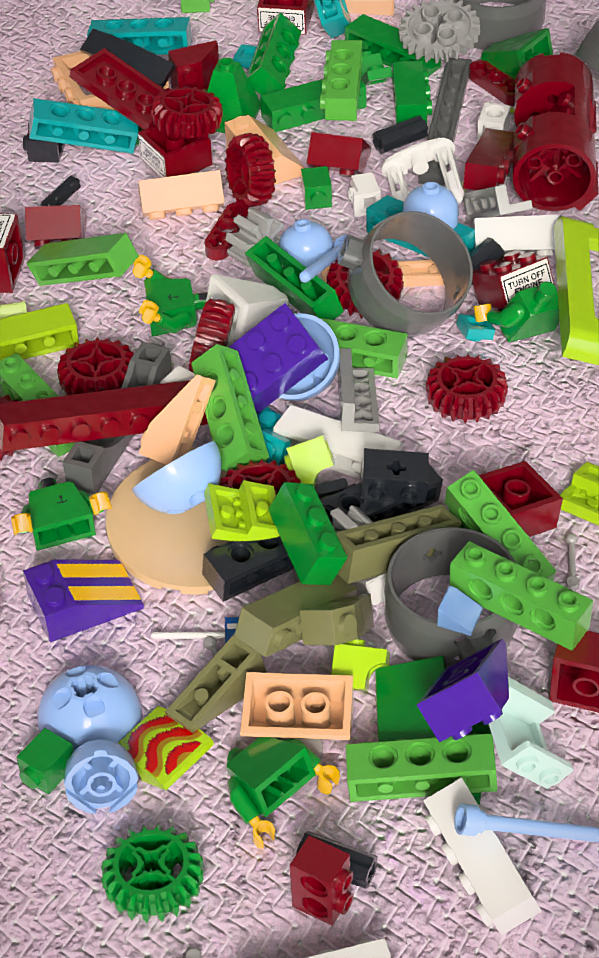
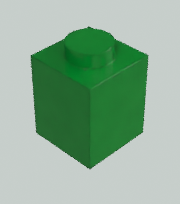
(316, 187)
(44, 761)

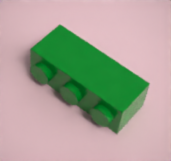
(411, 90)
(307, 534)

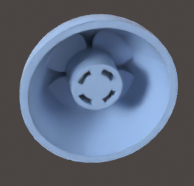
(322, 376)
(181, 482)
(89, 705)

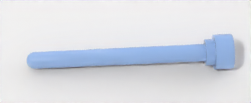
(323, 262)
(471, 820)

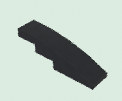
(142, 60)

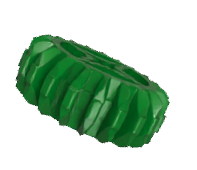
(152, 886)

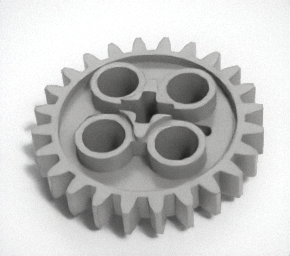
(454, 35)

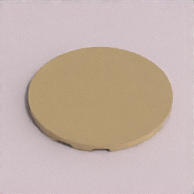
(158, 545)

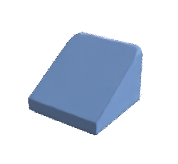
(458, 612)

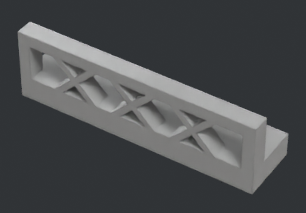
(491, 203)
(350, 399)

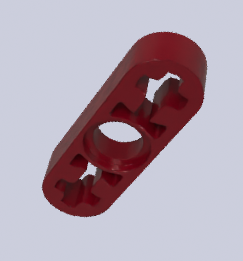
(493, 81)
(213, 249)

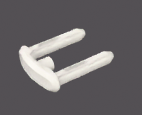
(417, 157)

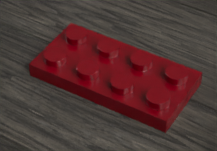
(118, 86)

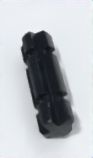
(62, 192)

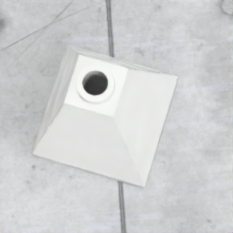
(250, 299)

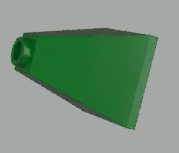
(515, 52)
(234, 91)

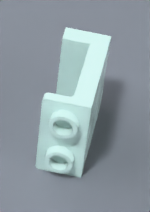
(521, 739)

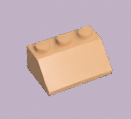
(286, 163)
(181, 194)
(297, 706)

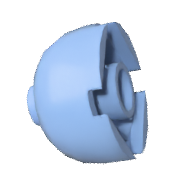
(433, 200)
(306, 241)
(100, 776)

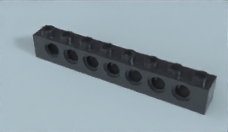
(246, 564)

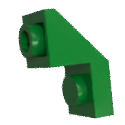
(373, 69)

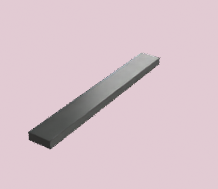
(447, 111)

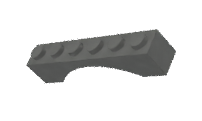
(93, 460)

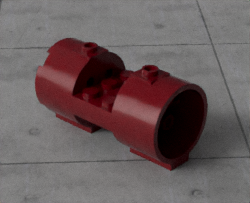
(555, 133)

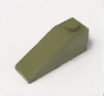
(337, 621)
(216, 686)

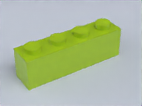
(38, 332)

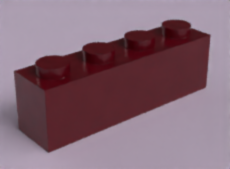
(489, 160)

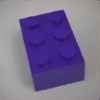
(277, 356)

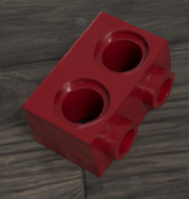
(321, 881)

